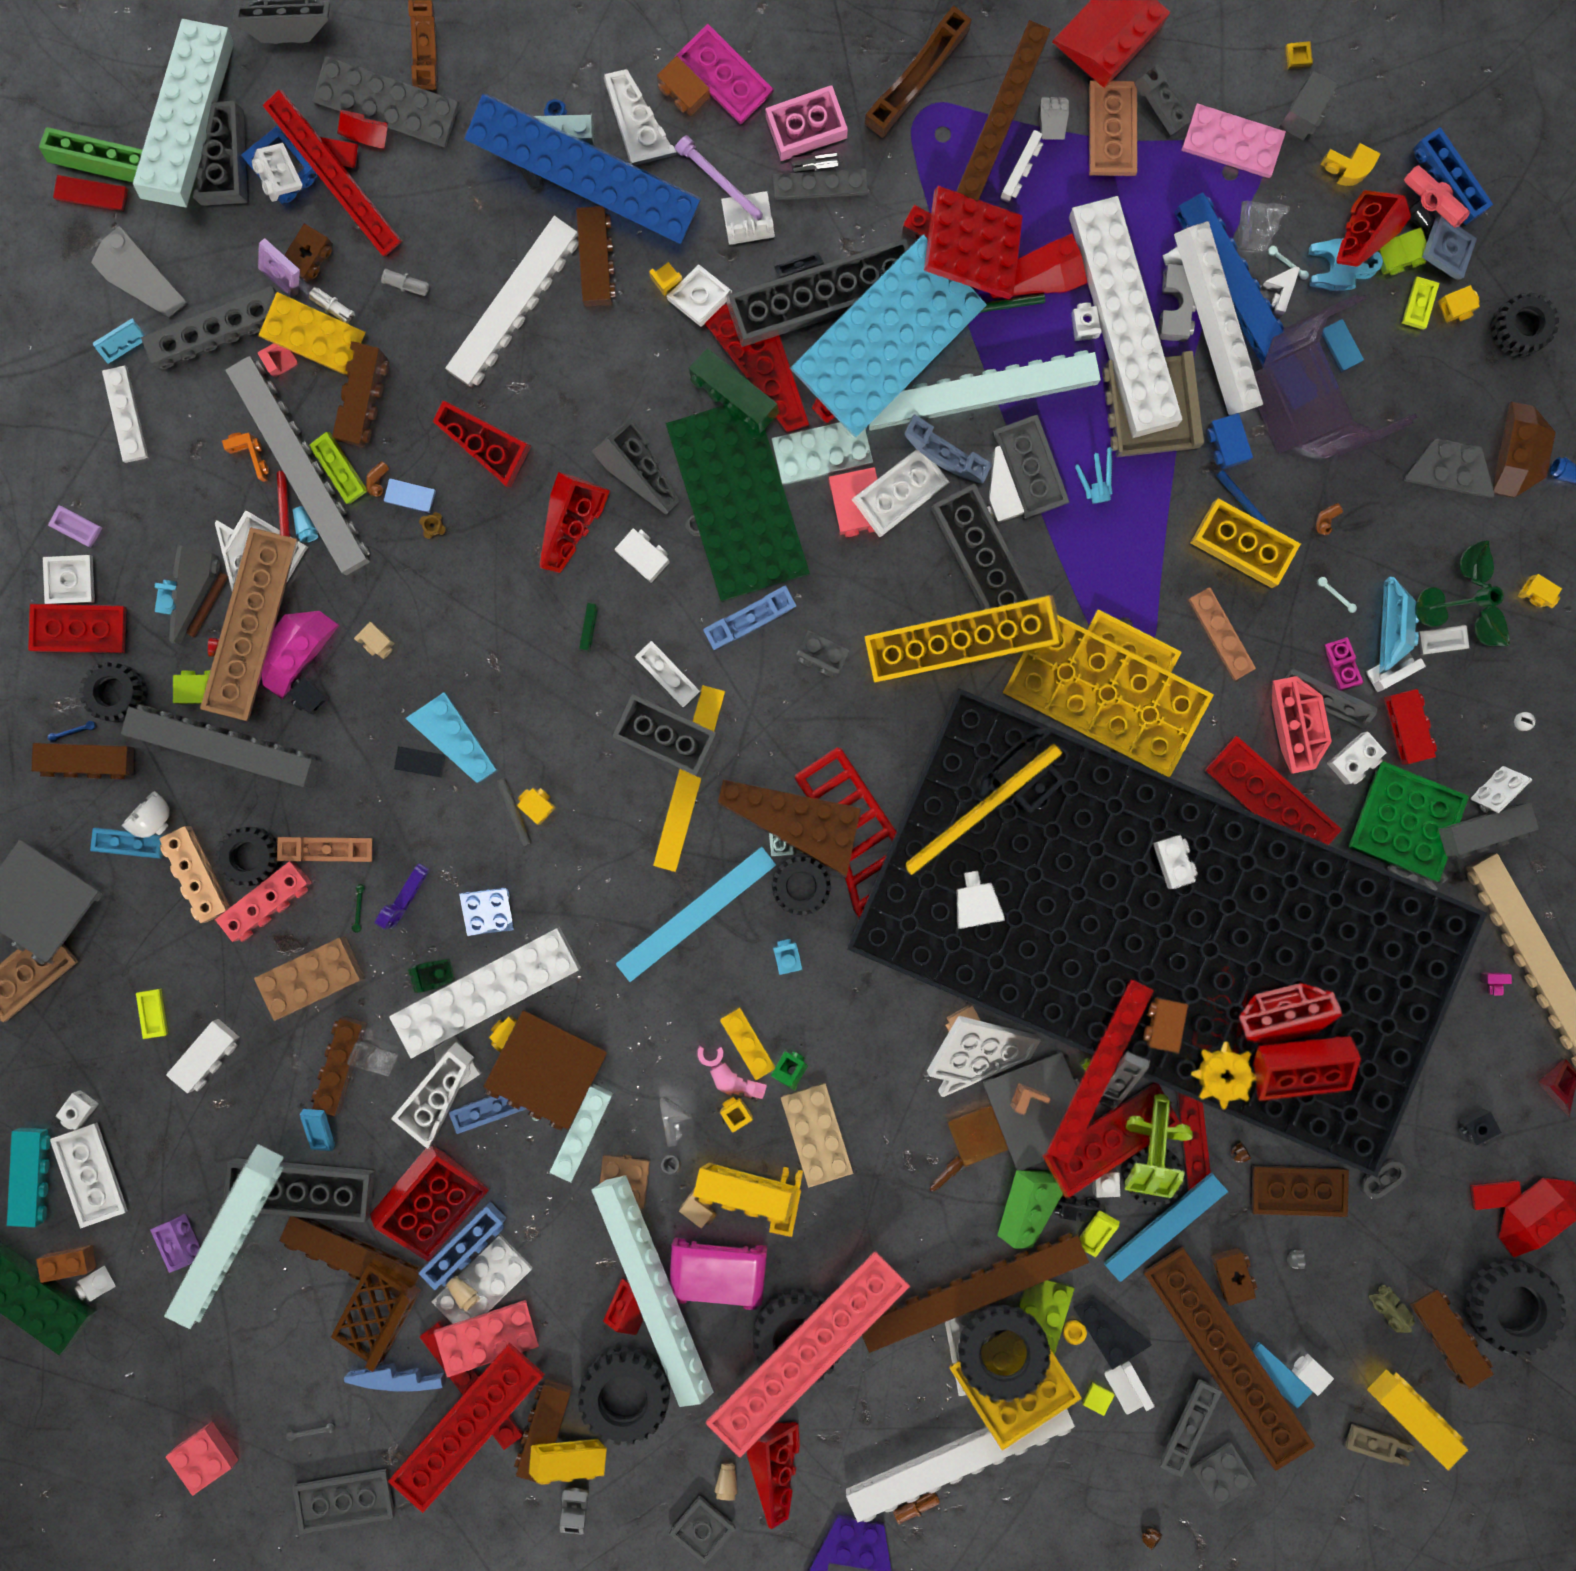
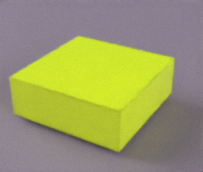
(1098, 1399)

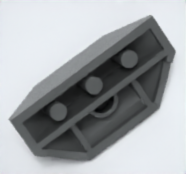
(282, 19)

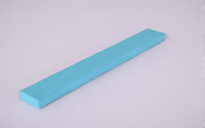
(695, 914)

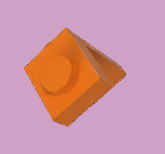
(238, 442)

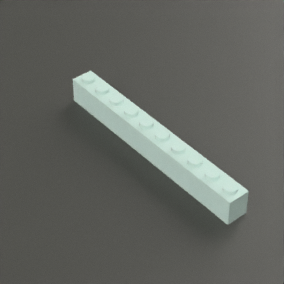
(991, 389)
(652, 1291)

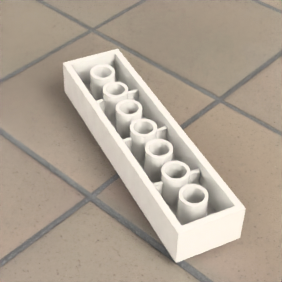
(485, 992)

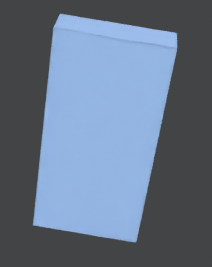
(409, 495)

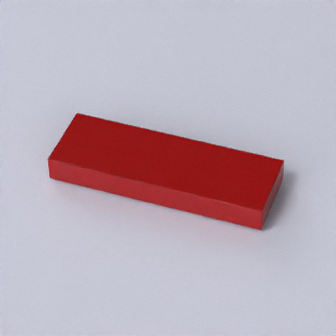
(90, 193)

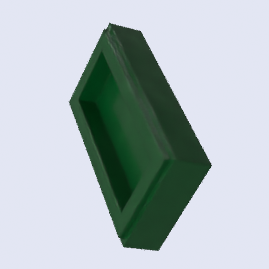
(588, 627)

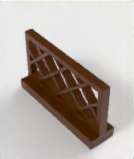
(389, 1329)

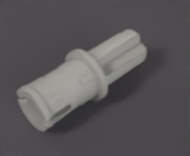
(404, 282)

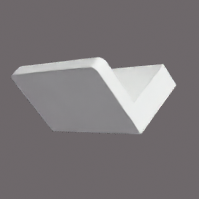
(1128, 1388)

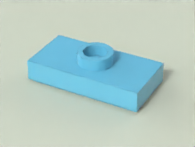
(119, 341)

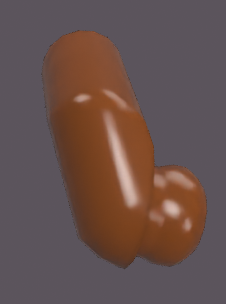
(373, 479)
(1325, 517)

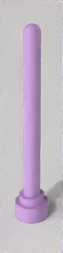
(686, 148)

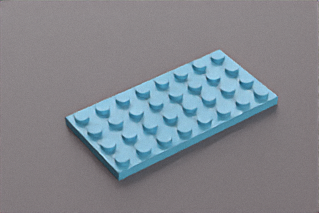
(886, 339)

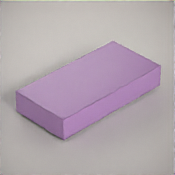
(75, 526)

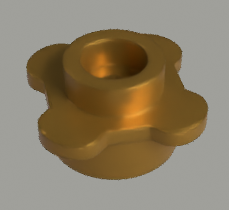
(428, 520)

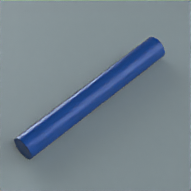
(1240, 497)

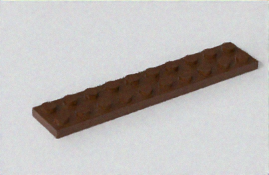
(1229, 1358)

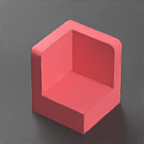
(277, 359)

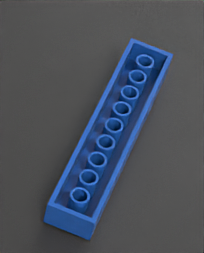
(582, 168)

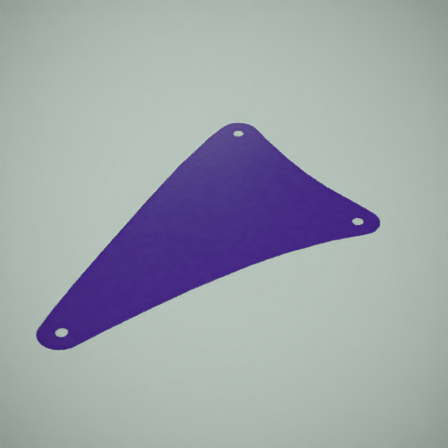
(1116, 545)

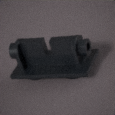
(1070, 1206)

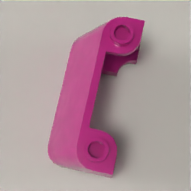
(717, 1273)

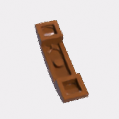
(423, 44)

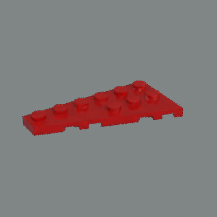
(763, 366)

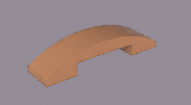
(325, 849)

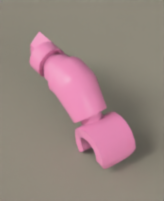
(727, 1081)

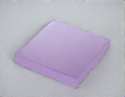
(278, 268)

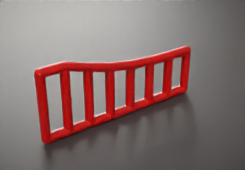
(875, 811)

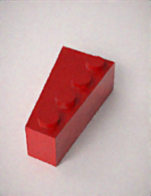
(489, 445)

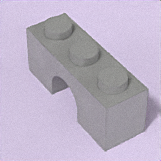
(1177, 324)

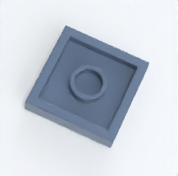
(1449, 248)

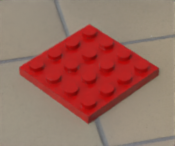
(973, 243)

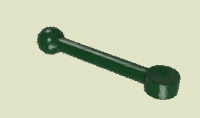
(357, 927)

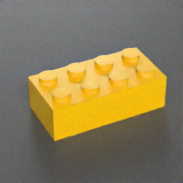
(1245, 543)
(745, 1192)
(1418, 1418)

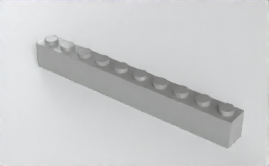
(298, 466)

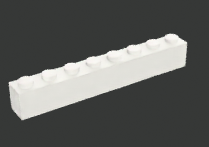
(513, 302)
(1218, 318)

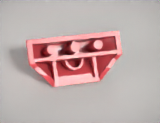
(1300, 723)

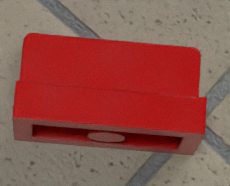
(624, 1311)

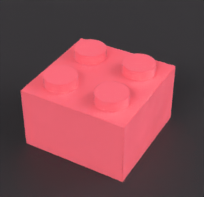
(202, 1458)

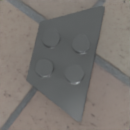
(1452, 468)

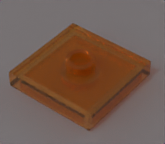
(977, 1135)

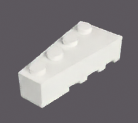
(430, 1102)

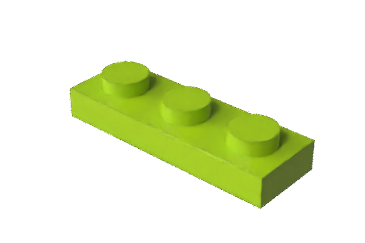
(338, 467)

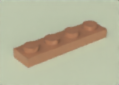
(1222, 634)

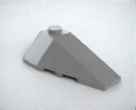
(131, 270)

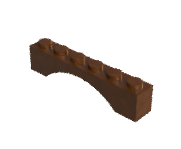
(930, 58)

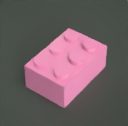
(806, 123)

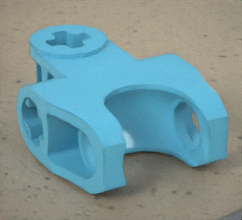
(1341, 276)

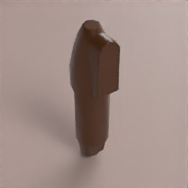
(951, 1170)

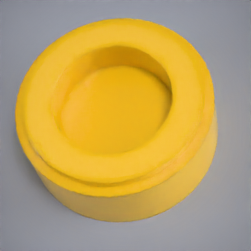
(1074, 1332)

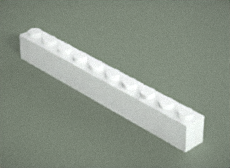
(943, 1466)

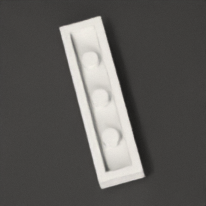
(125, 414)

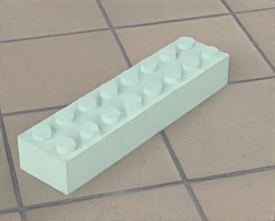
(183, 112)
(225, 1237)

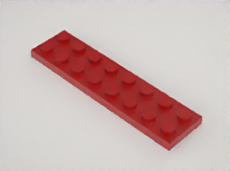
(466, 1427)

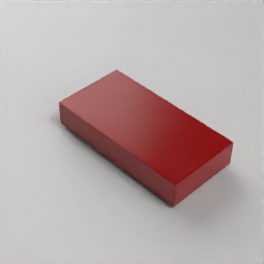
(1494, 1194)

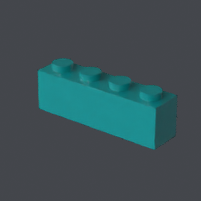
(28, 1177)

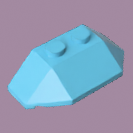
(1398, 624)

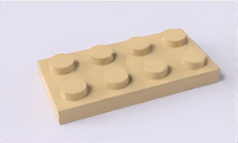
(816, 1135)

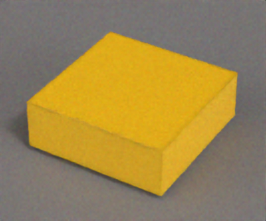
(1299, 55)

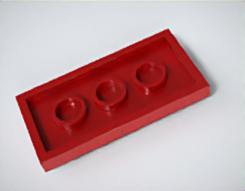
(77, 628)

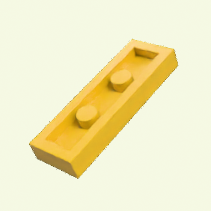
(747, 1043)

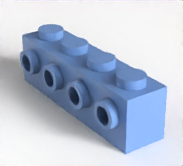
(457, 1251)

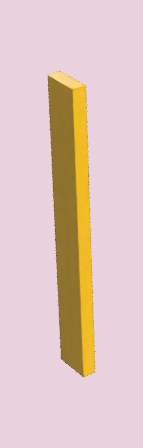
(686, 788)
(983, 808)

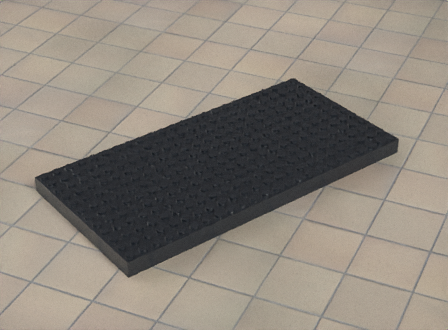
(1095, 911)

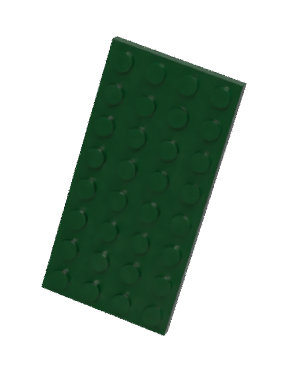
(737, 502)

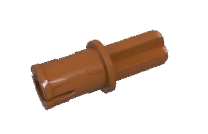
(916, 1508)

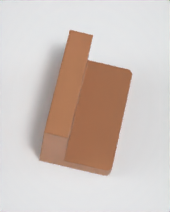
(1022, 1097)

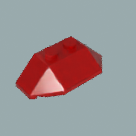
(1288, 1013)
(1538, 1215)

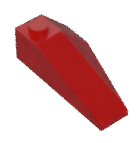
(1373, 223)
(1050, 269)

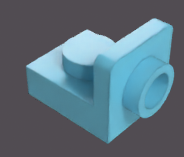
(164, 600)
(787, 956)

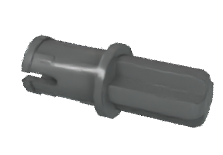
(815, 161)

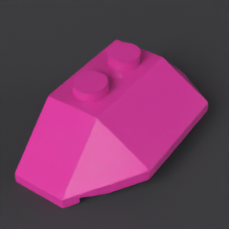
(293, 648)

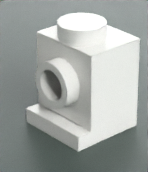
(1082, 329)

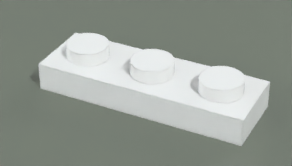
(1023, 167)
(667, 674)

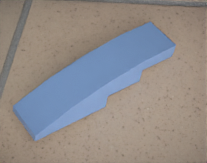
(388, 1379)

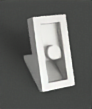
(1283, 285)

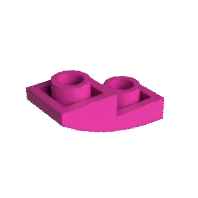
(1343, 665)

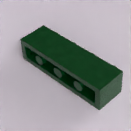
(733, 391)

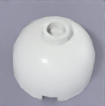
(148, 817)

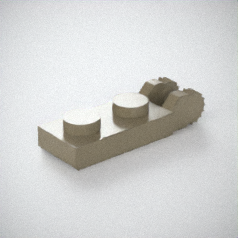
(1377, 1445)

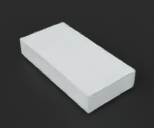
(1443, 639)

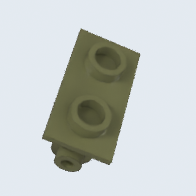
(1399, 1318)

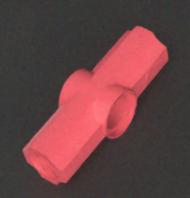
(1437, 196)

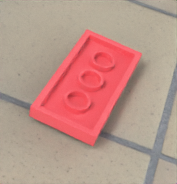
(483, 1337)

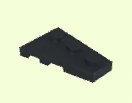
(1111, 1334)

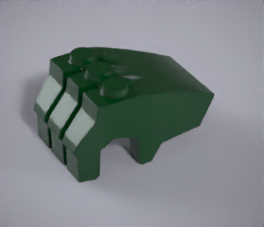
(431, 975)

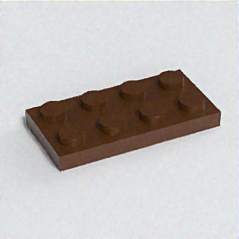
(1300, 1191)

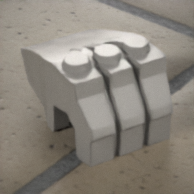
(1053, 117)

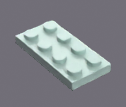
(820, 452)

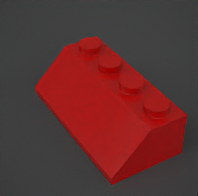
(1305, 1067)

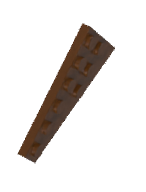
(808, 824)

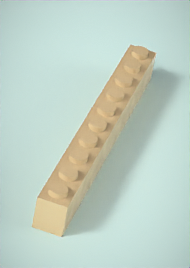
(1528, 944)

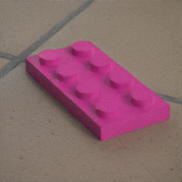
(726, 73)

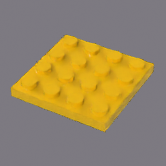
(1014, 1420)

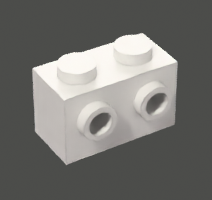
(642, 554)
(1357, 758)
(1174, 862)

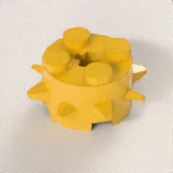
(1210, 1075)

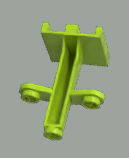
(1154, 1177)

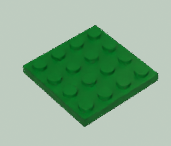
(1403, 821)

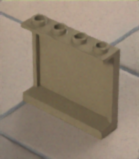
(1183, 437)

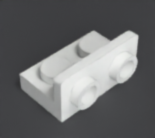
(276, 171)
(1399, 671)

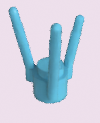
(1100, 491)

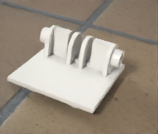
(742, 226)
(1500, 790)

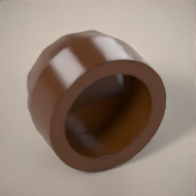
(1240, 1153)
(1152, 1538)

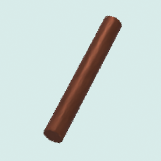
(207, 604)

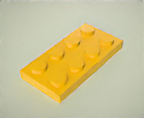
(310, 333)

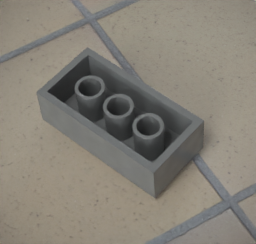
(666, 736)

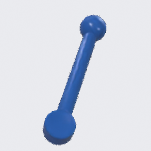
(90, 725)

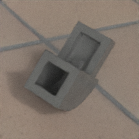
(574, 1510)

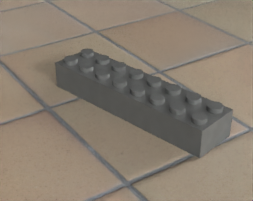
(809, 295)
(216, 745)

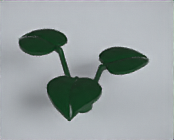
(1478, 565)

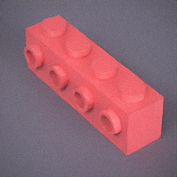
(263, 901)

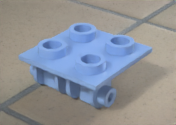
(486, 911)

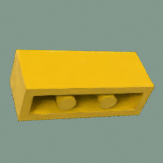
(567, 1461)

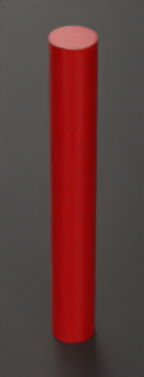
(283, 504)

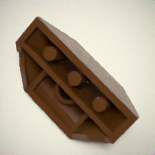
(1523, 451)

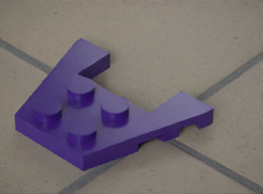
(854, 1545)

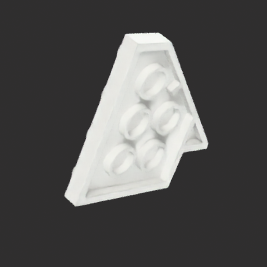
(234, 541)
(977, 1052)

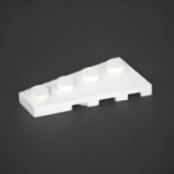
(639, 129)

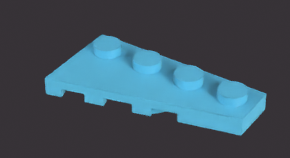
(450, 733)

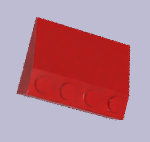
(1110, 35)
(428, 1203)

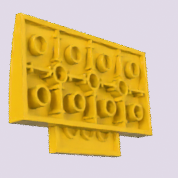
(1113, 689)

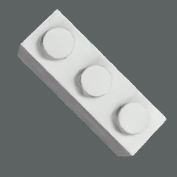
(203, 1056)

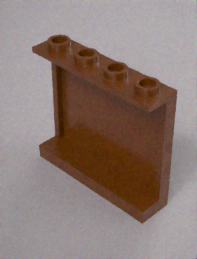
(544, 1070)

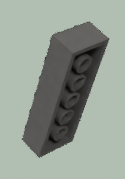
(980, 549)
(314, 1191)

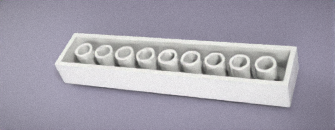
(1125, 317)

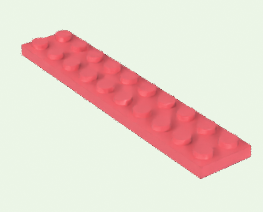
(807, 1354)

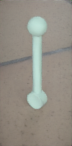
(1273, 251)
(1322, 581)

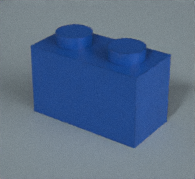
(1229, 441)

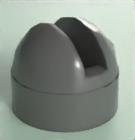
(668, 1169)
(1296, 1259)

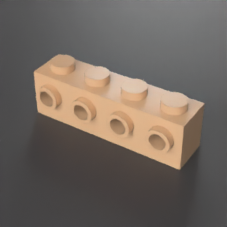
(194, 874)

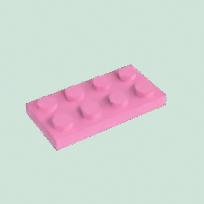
(1233, 140)

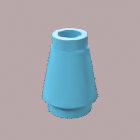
(304, 526)

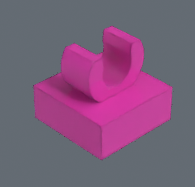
(1496, 982)

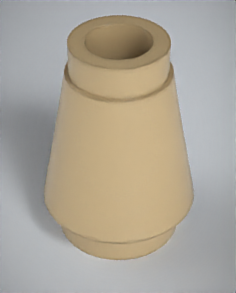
(463, 1294)
(726, 1484)

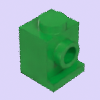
(781, 1071)

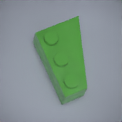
(1029, 1207)

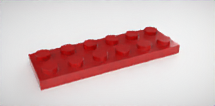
(1268, 792)
(1107, 1143)

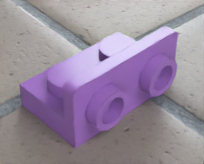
(176, 1243)

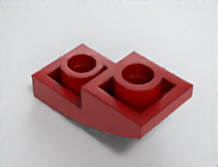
(362, 130)
(343, 151)

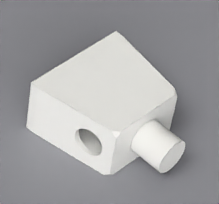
(977, 903)

